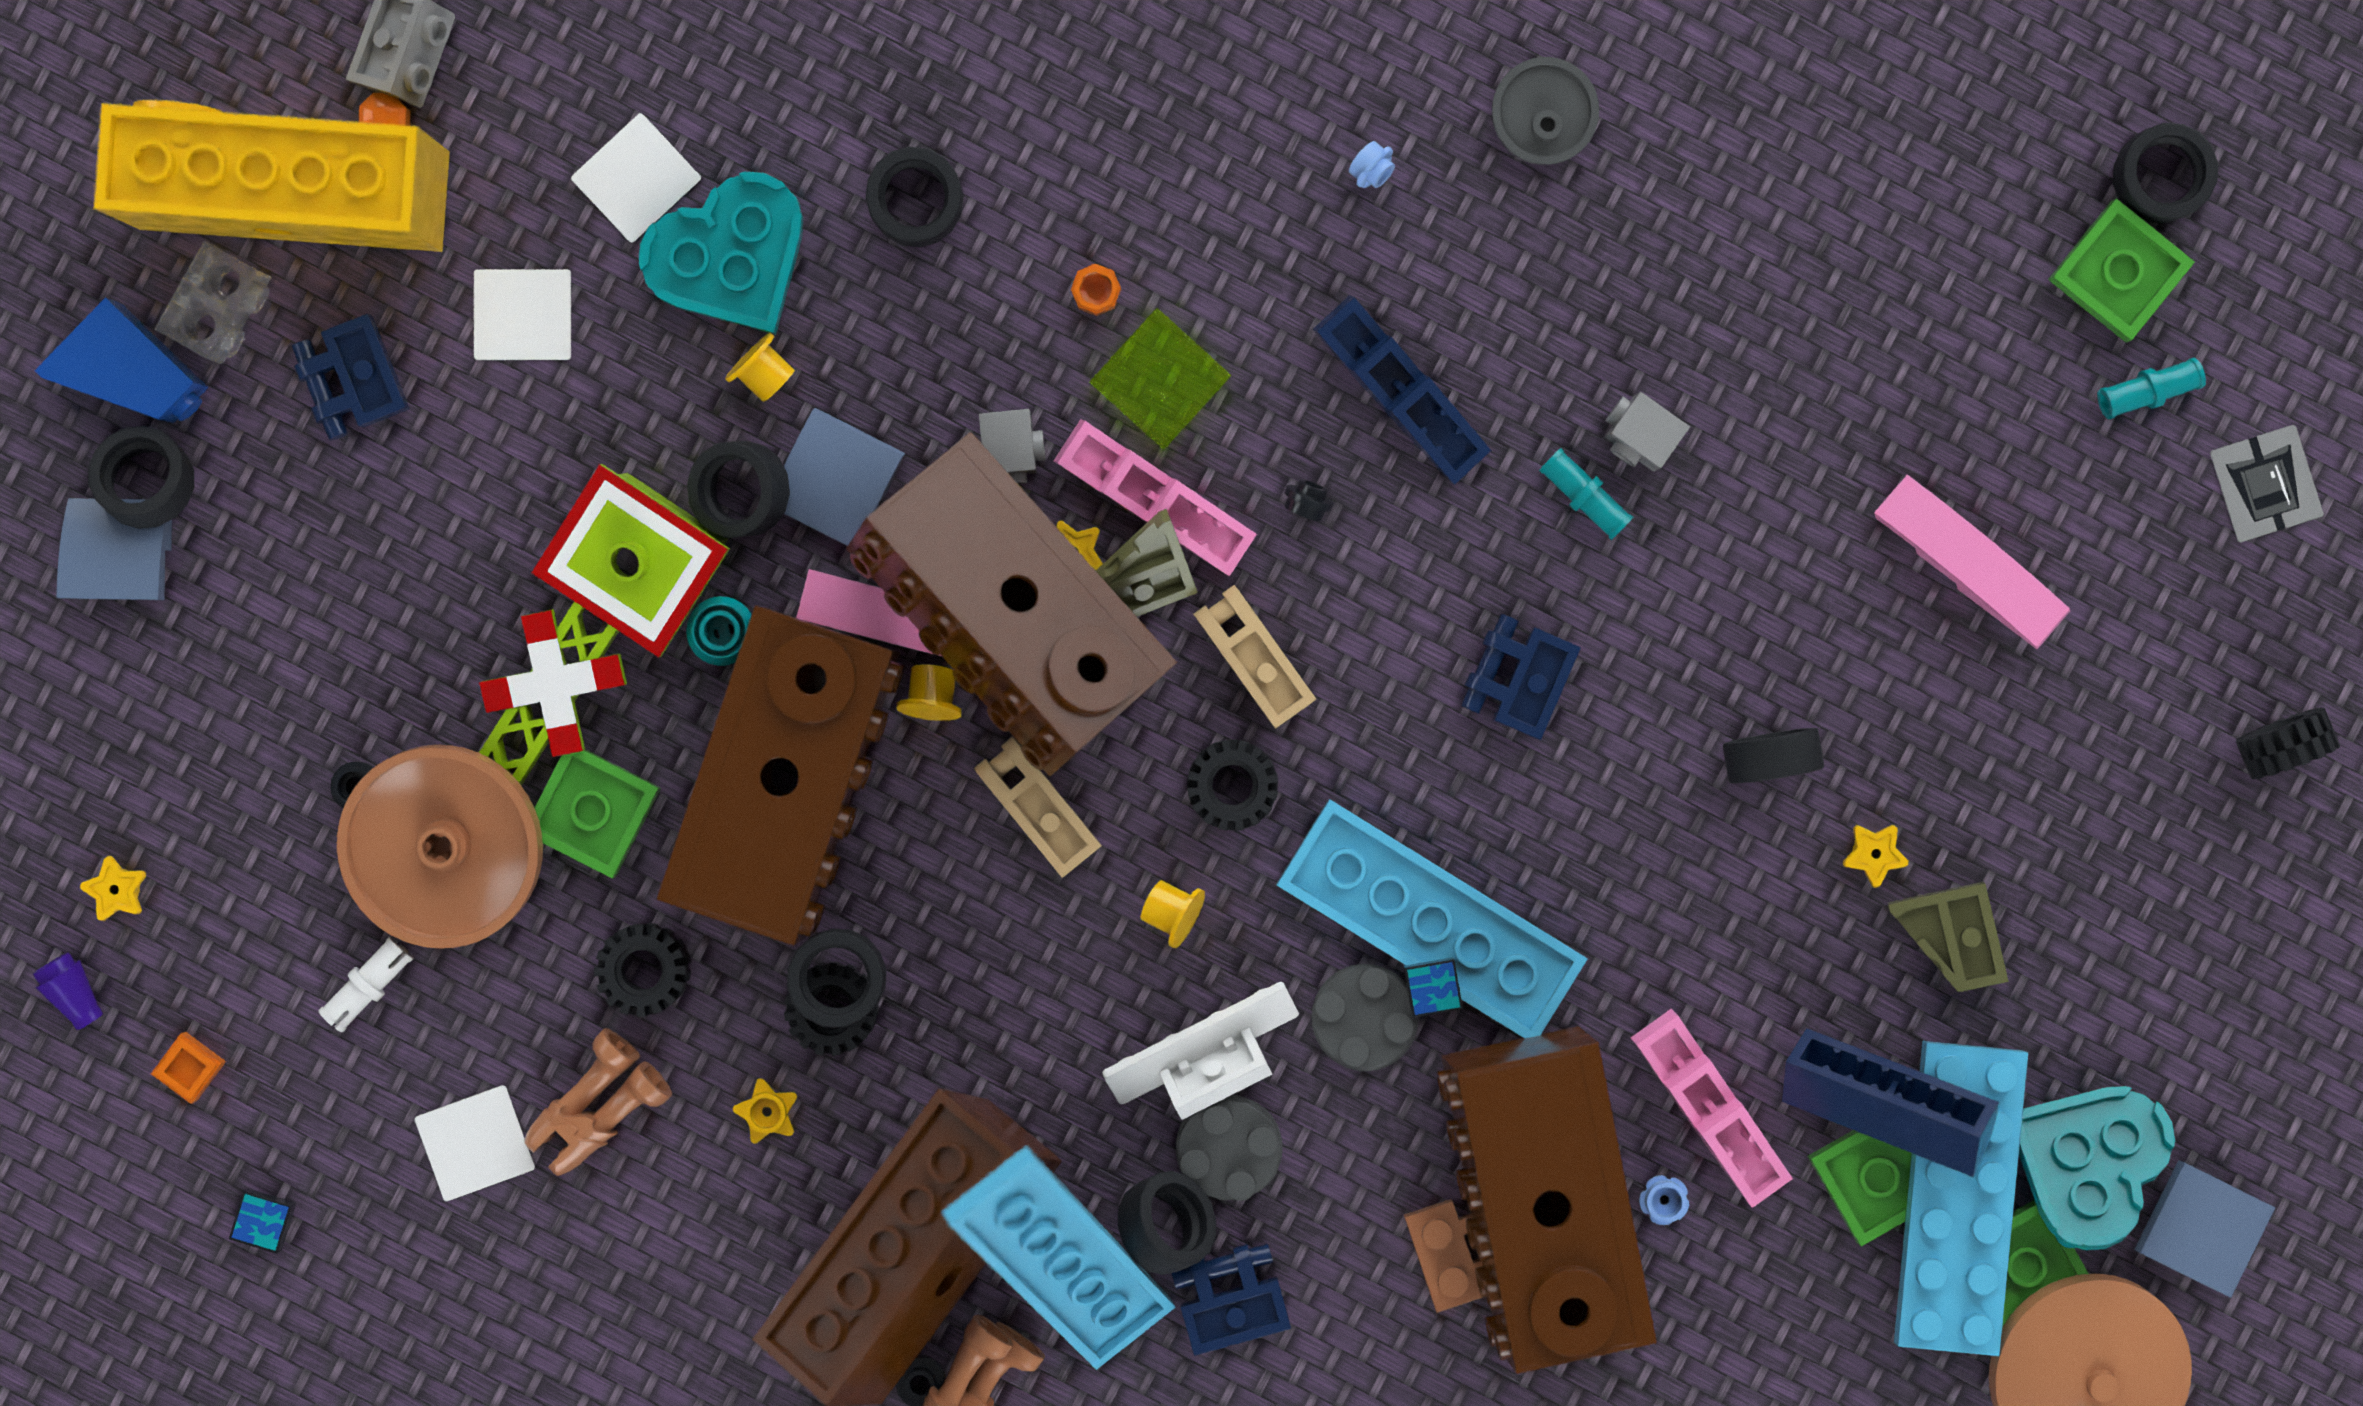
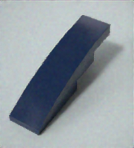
(1402, 389)

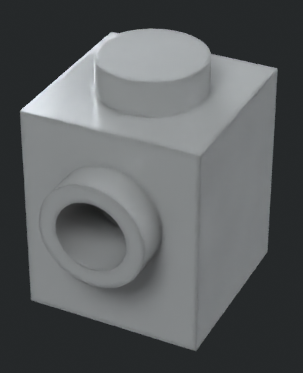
(1644, 431)
(1013, 442)

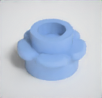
(1372, 165)
(1664, 1213)

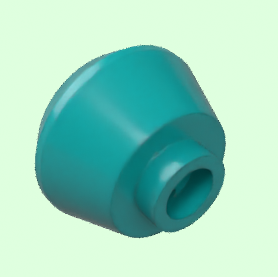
(715, 615)

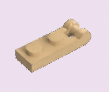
(1256, 658)
(1039, 809)

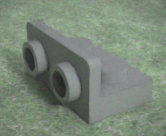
(401, 48)

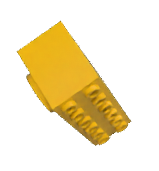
(270, 176)

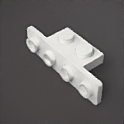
(1208, 1057)

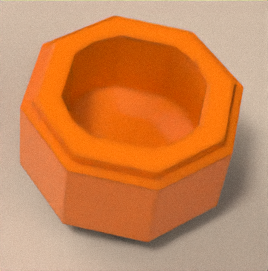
(384, 109)
(1096, 289)

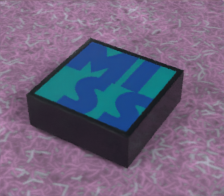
(1433, 987)
(262, 1221)

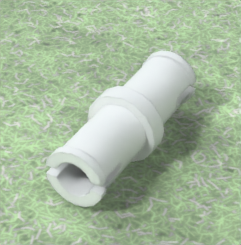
(366, 984)

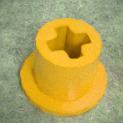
(762, 369)
(930, 694)
(1172, 911)

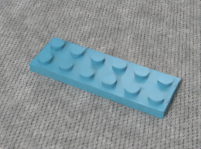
(1430, 915)
(1962, 1223)
(1058, 1257)

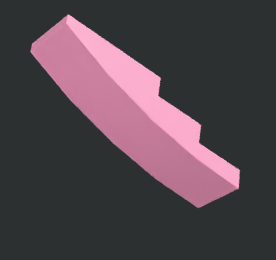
(1147, 490)
(1972, 562)
(855, 609)
(1711, 1108)

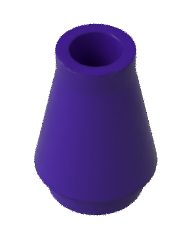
(68, 989)

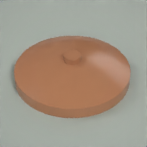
(439, 846)
(2091, 1346)

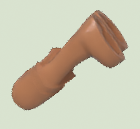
(590, 1130)
(980, 1363)

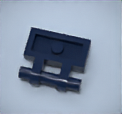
(363, 370)
(1535, 682)
(1234, 1314)

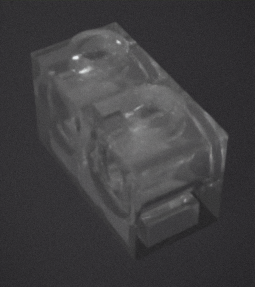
(202, 295)

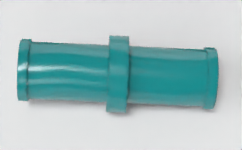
(2151, 388)
(1586, 493)

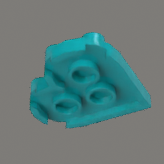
(730, 255)
(2091, 1159)

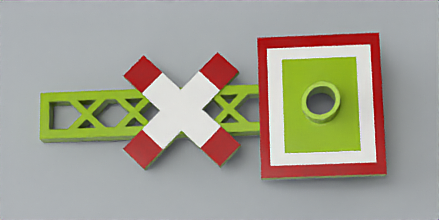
(649, 607)

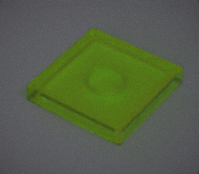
(1160, 379)

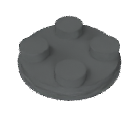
(1545, 111)
(1364, 1017)
(1230, 1148)

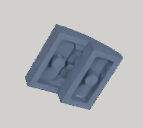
(837, 476)
(109, 558)
(2204, 1228)

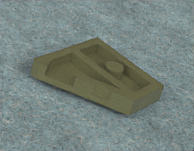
(1149, 568)
(1956, 934)

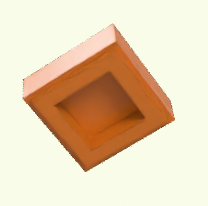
(188, 1067)

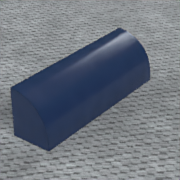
(1889, 1102)

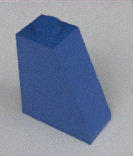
(124, 364)

